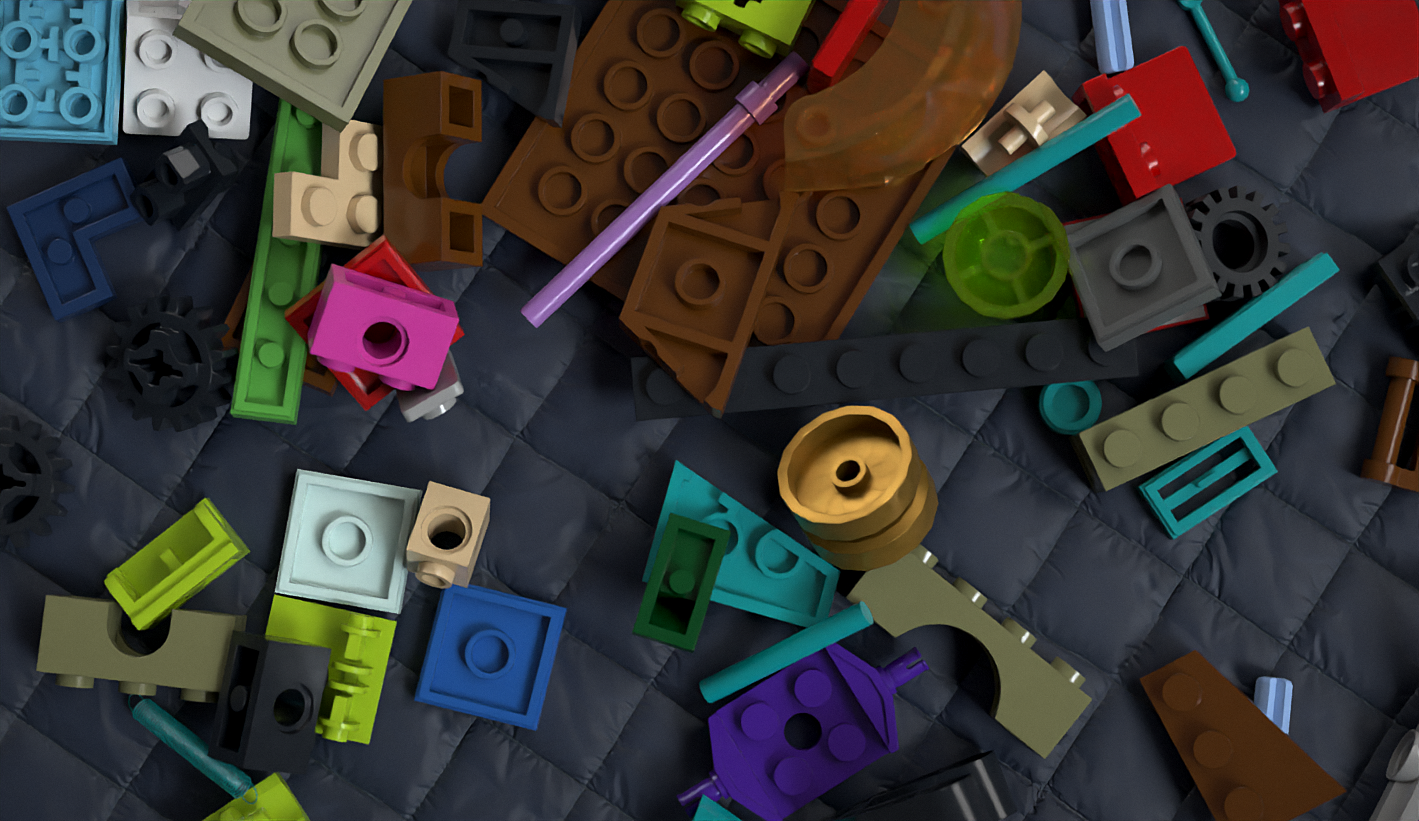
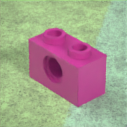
(355, 302)

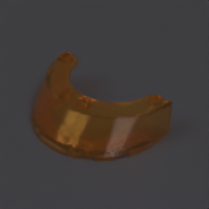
(908, 101)

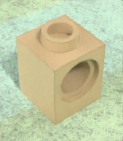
(450, 511)

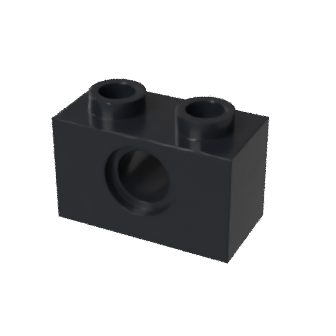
(247, 723)

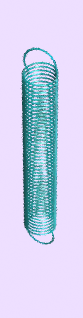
(222, 772)

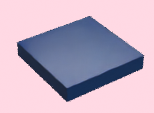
(491, 654)

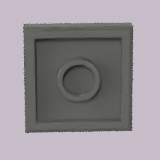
(1139, 268)

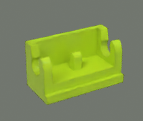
(176, 565)

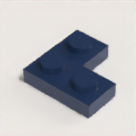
(61, 231)

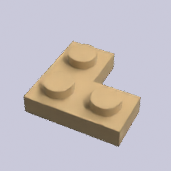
(344, 202)

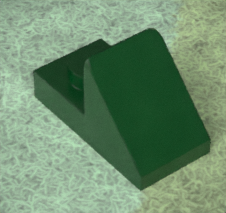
(681, 583)

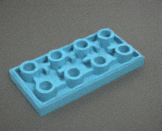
(61, 70)

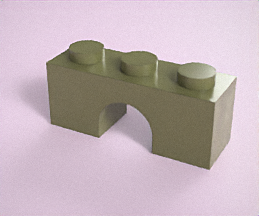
(86, 642)

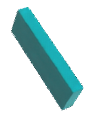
(1250, 317)

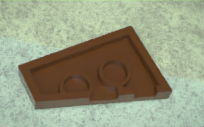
(1232, 748)

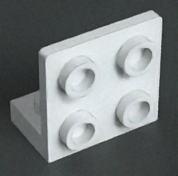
(175, 83)

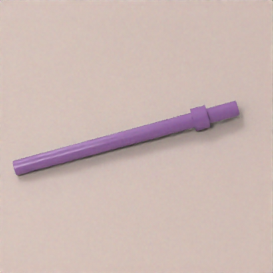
(753, 105)

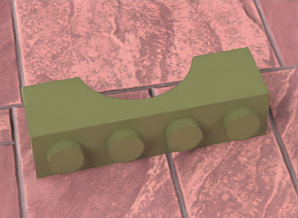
(1202, 410)
(1029, 695)

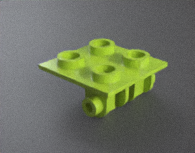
(355, 665)

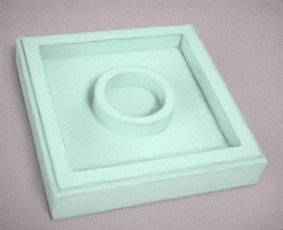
(348, 541)

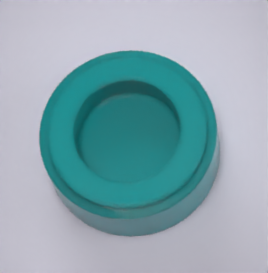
(1069, 406)

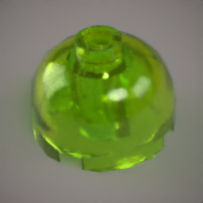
(1006, 255)

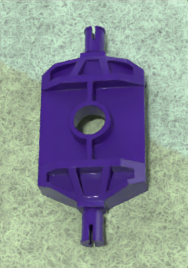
(855, 723)

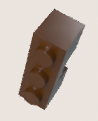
(422, 126)

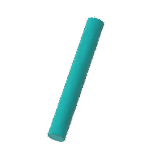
(786, 652)

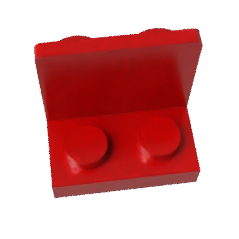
(1173, 136)

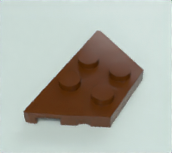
(705, 289)

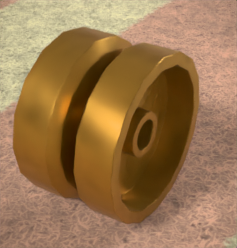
(858, 488)

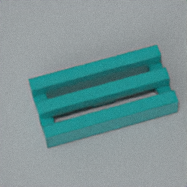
(1162, 508)

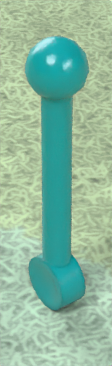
(1236, 88)

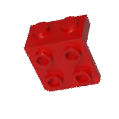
(1353, 46)

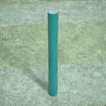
(1029, 165)

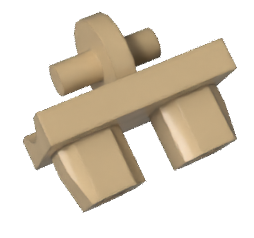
(1022, 125)

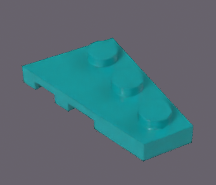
(761, 564)

